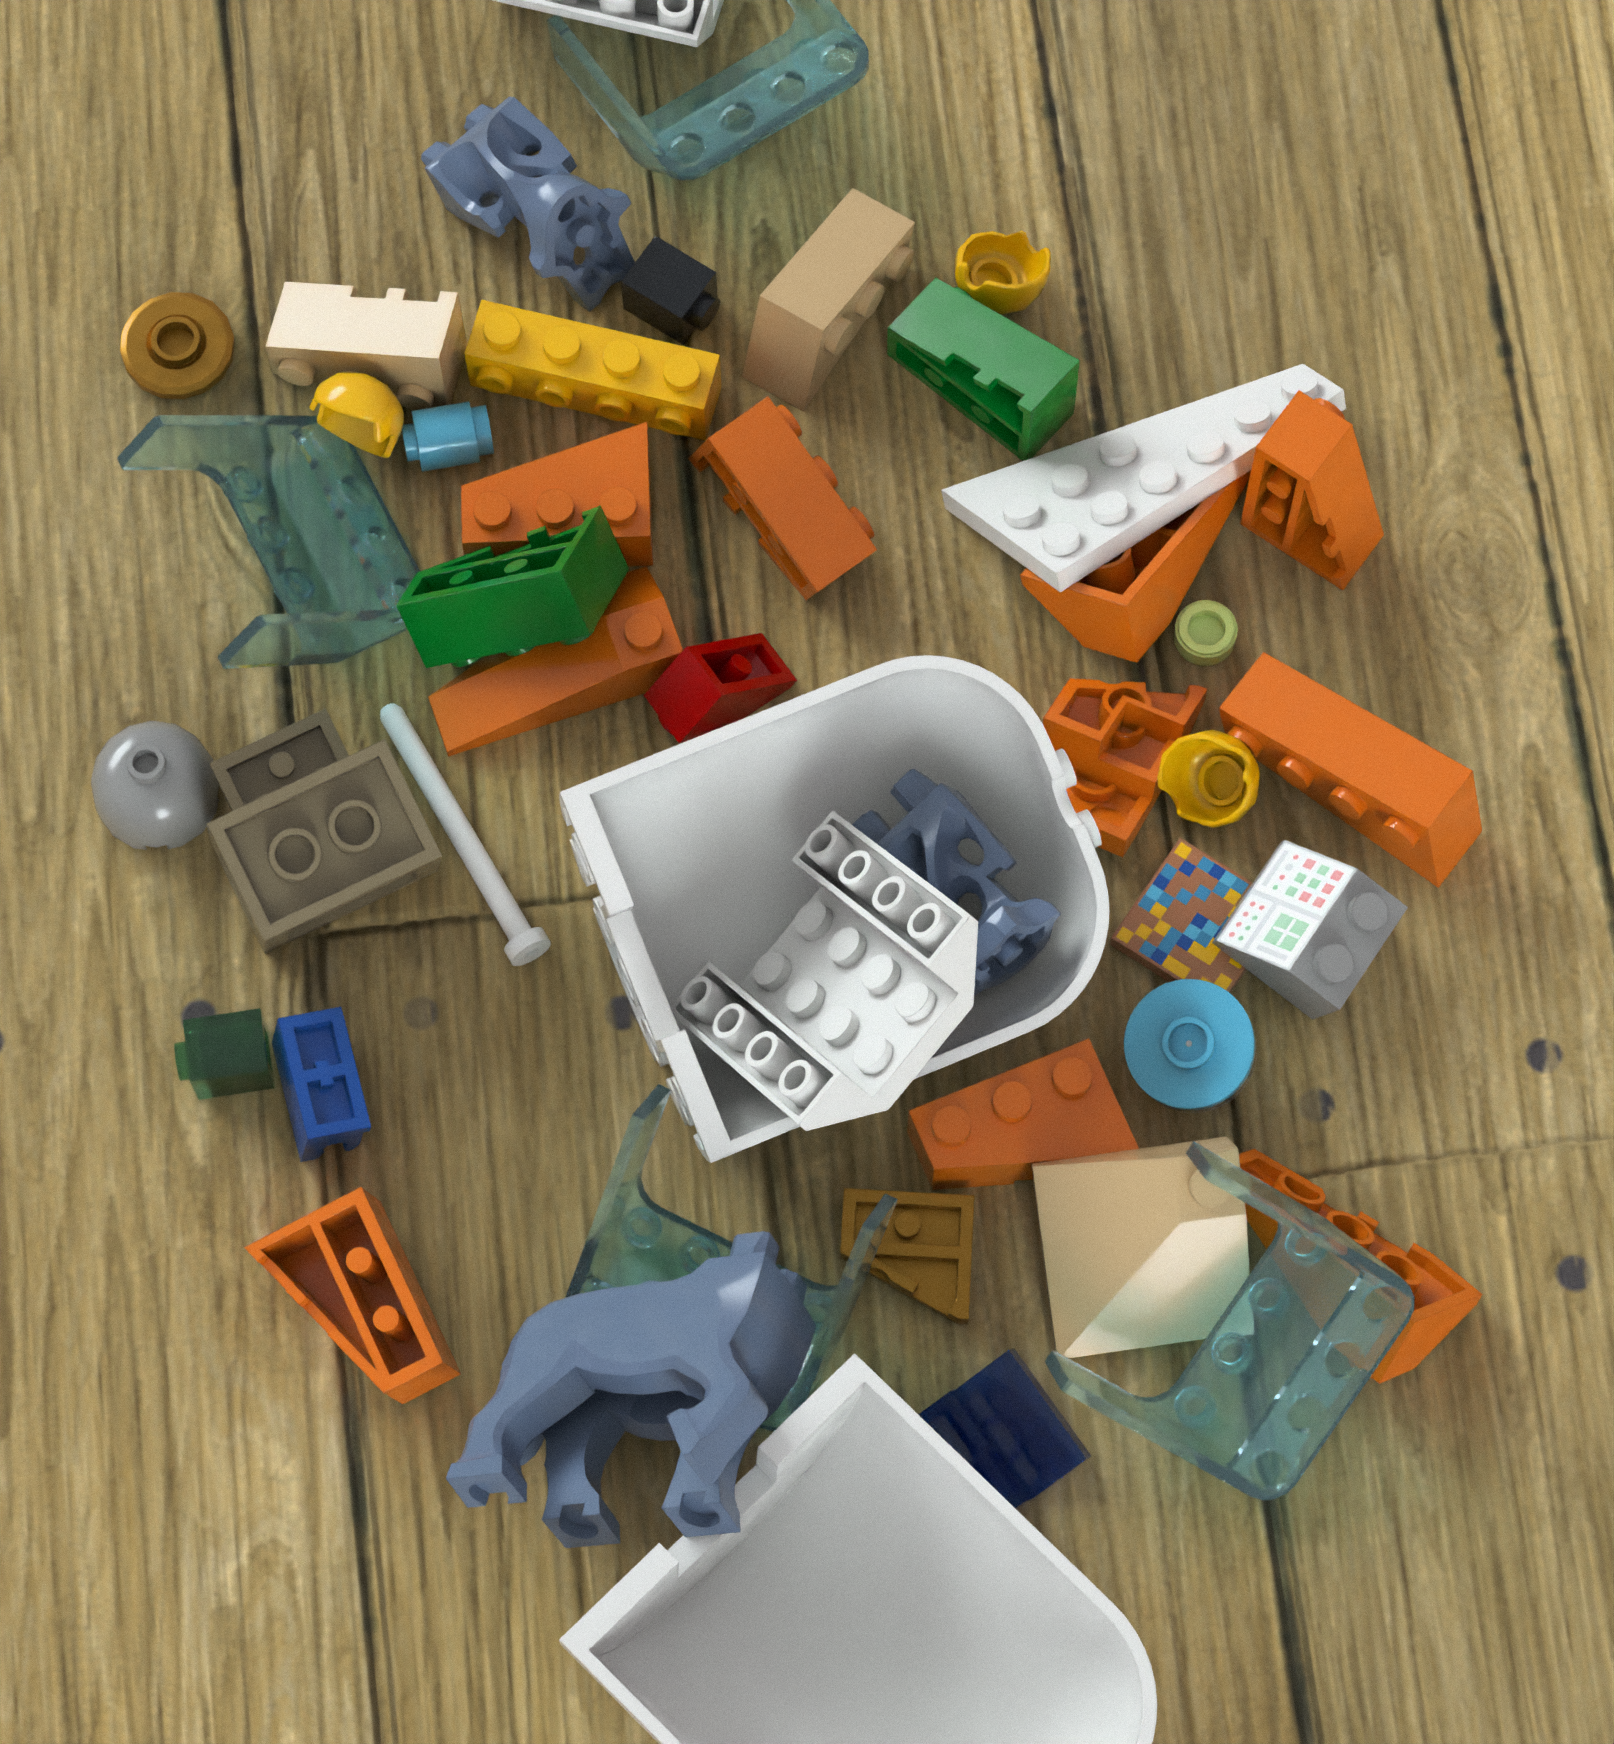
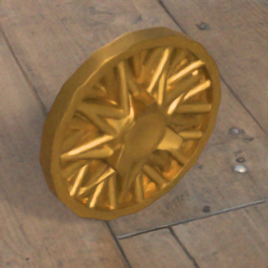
(177, 345)

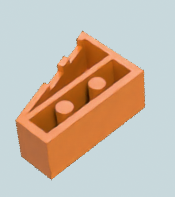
(1313, 491)
(787, 497)
(1020, 1118)
(362, 1291)

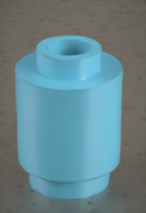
(448, 436)

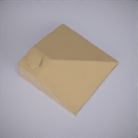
(1138, 1247)

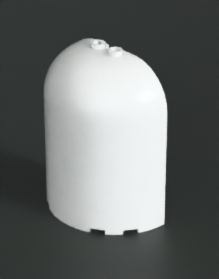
(705, 837)
(867, 1604)

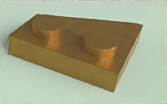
(923, 1247)

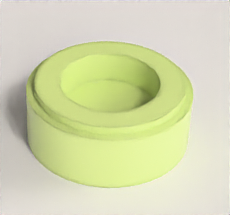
(1205, 632)

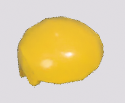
(1002, 270)
(360, 412)
(1210, 778)

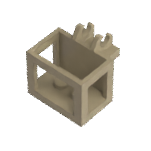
(315, 829)

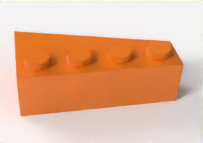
(1357, 766)

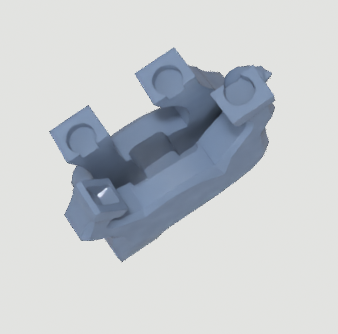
(651, 1359)

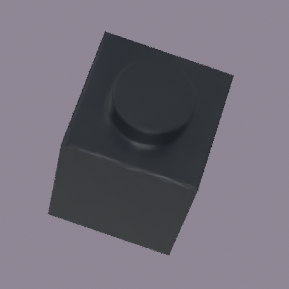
(670, 291)

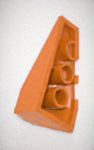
(1439, 1292)

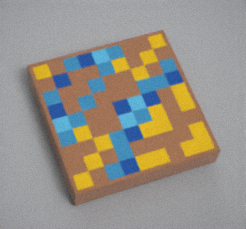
(1180, 917)

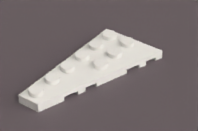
(1110, 491)

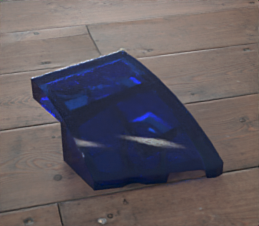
(1008, 1430)

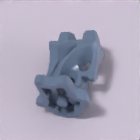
(493, 178)
(928, 844)

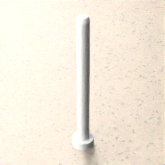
(524, 942)

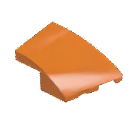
(1117, 748)

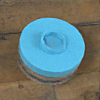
(1190, 1046)

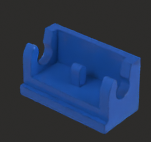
(320, 1081)

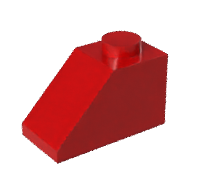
(717, 685)

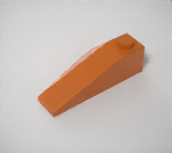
(1137, 593)
(559, 681)

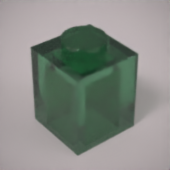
(226, 1054)

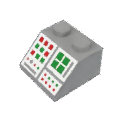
(1309, 927)

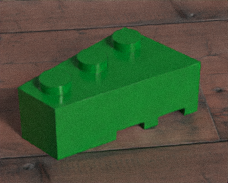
(986, 367)
(517, 598)

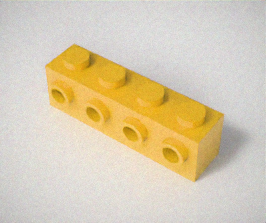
(593, 369)

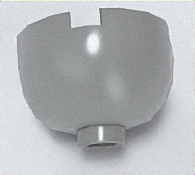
(154, 785)

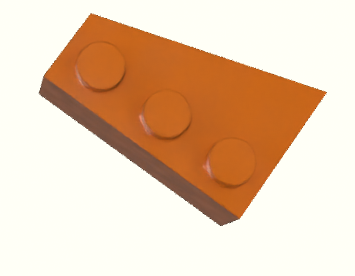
(560, 487)

